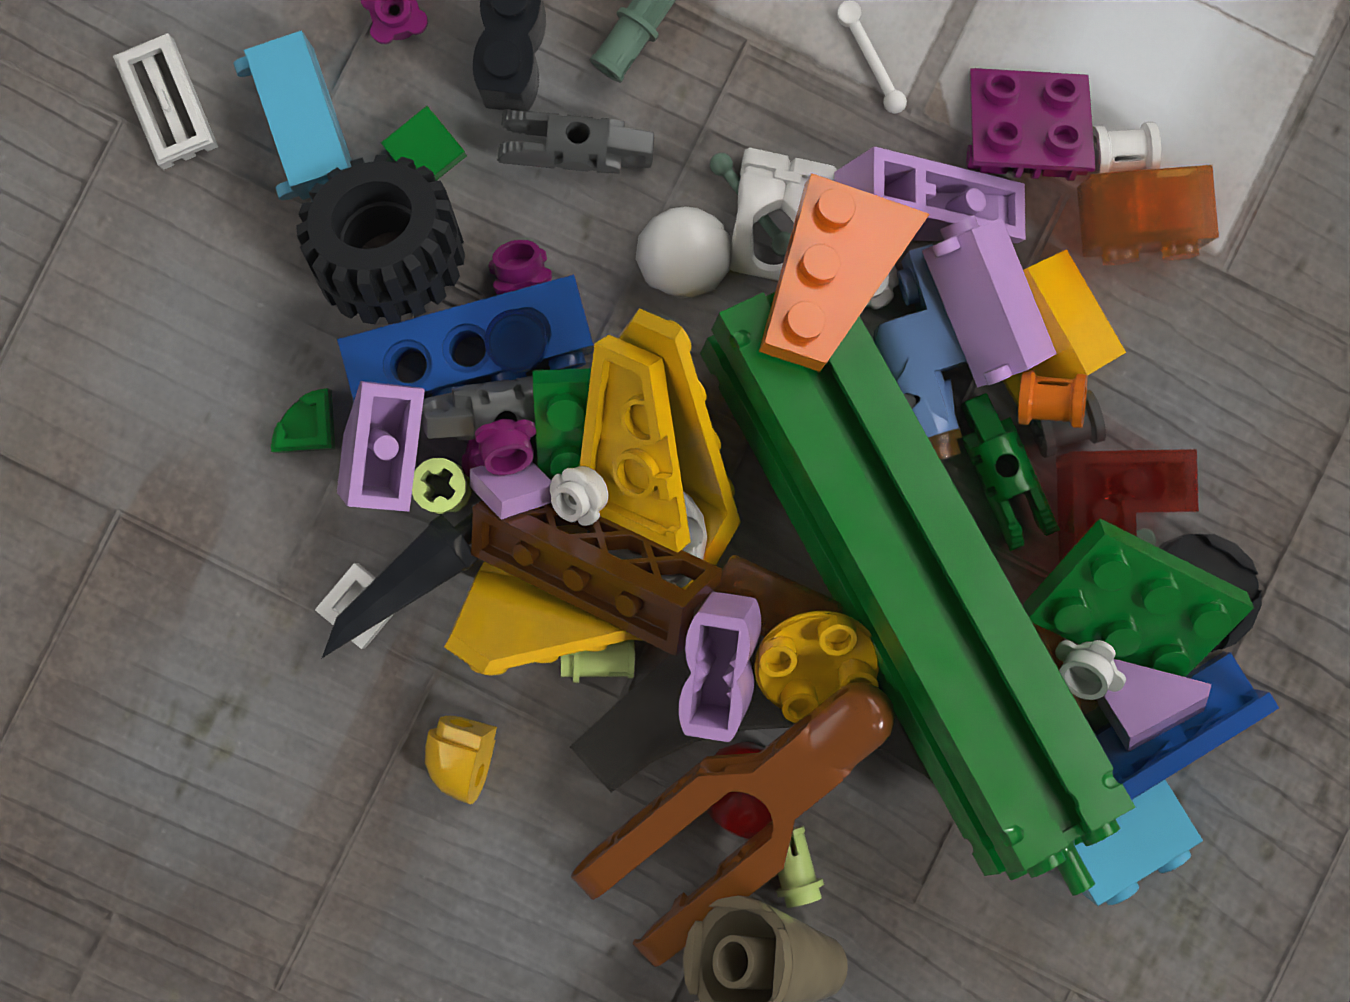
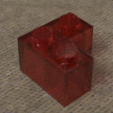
(1120, 487)

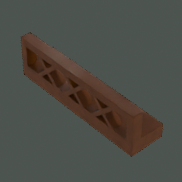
(589, 577)

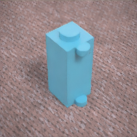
(296, 111)

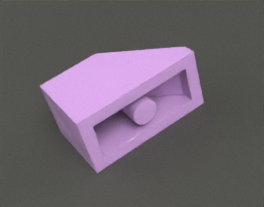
(381, 447)

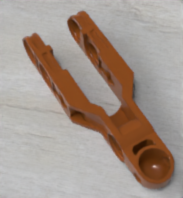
(785, 776)

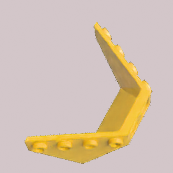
(518, 624)

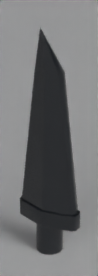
(424, 565)

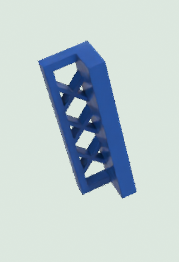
(1228, 711)

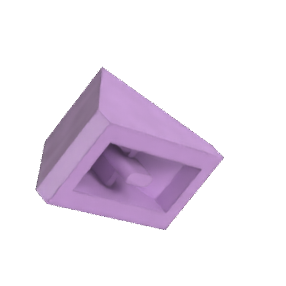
(1151, 703)

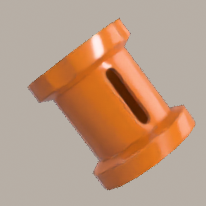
(1052, 399)

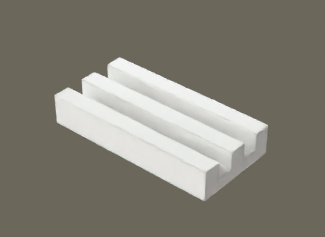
(185, 146)

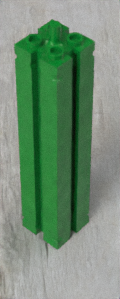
(923, 581)

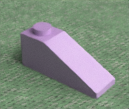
(938, 189)

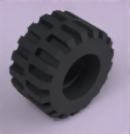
(371, 202)

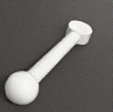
(849, 16)

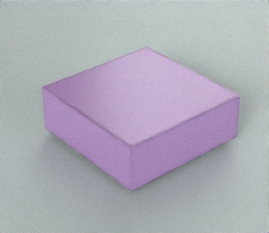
(511, 493)

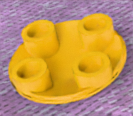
(812, 659)

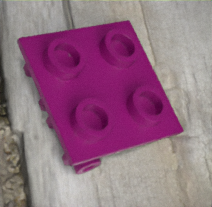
(1030, 123)

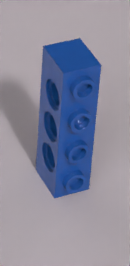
(377, 352)

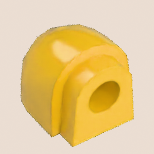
(459, 756)

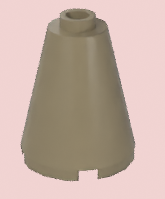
(760, 955)

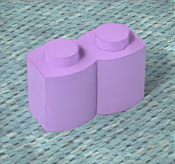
(720, 667)

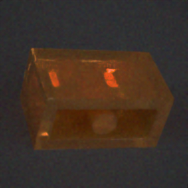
(1147, 213)

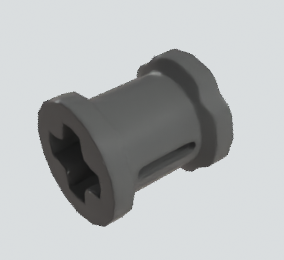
(1056, 434)

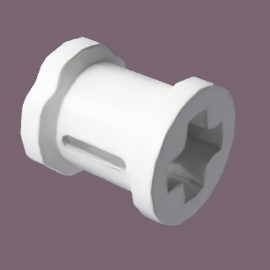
(1127, 149)

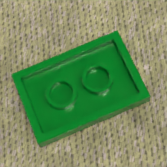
(1137, 601)

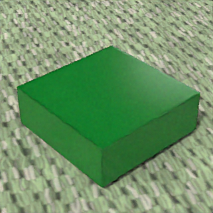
(426, 143)

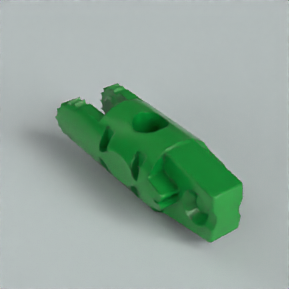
(995, 441)

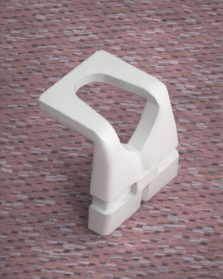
(767, 185)

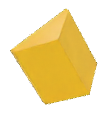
(1072, 319)

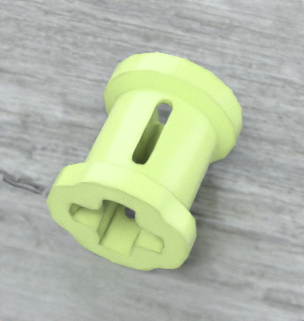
(423, 491)

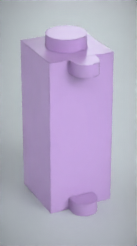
(988, 300)

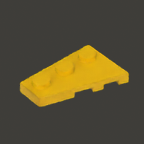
(634, 444)

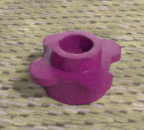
(399, 27)
(518, 266)
(504, 446)

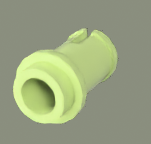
(614, 661)
(798, 876)

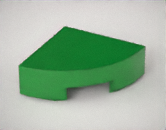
(306, 425)

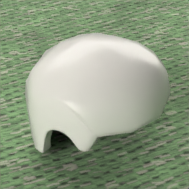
(684, 252)

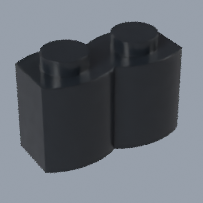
(506, 51)

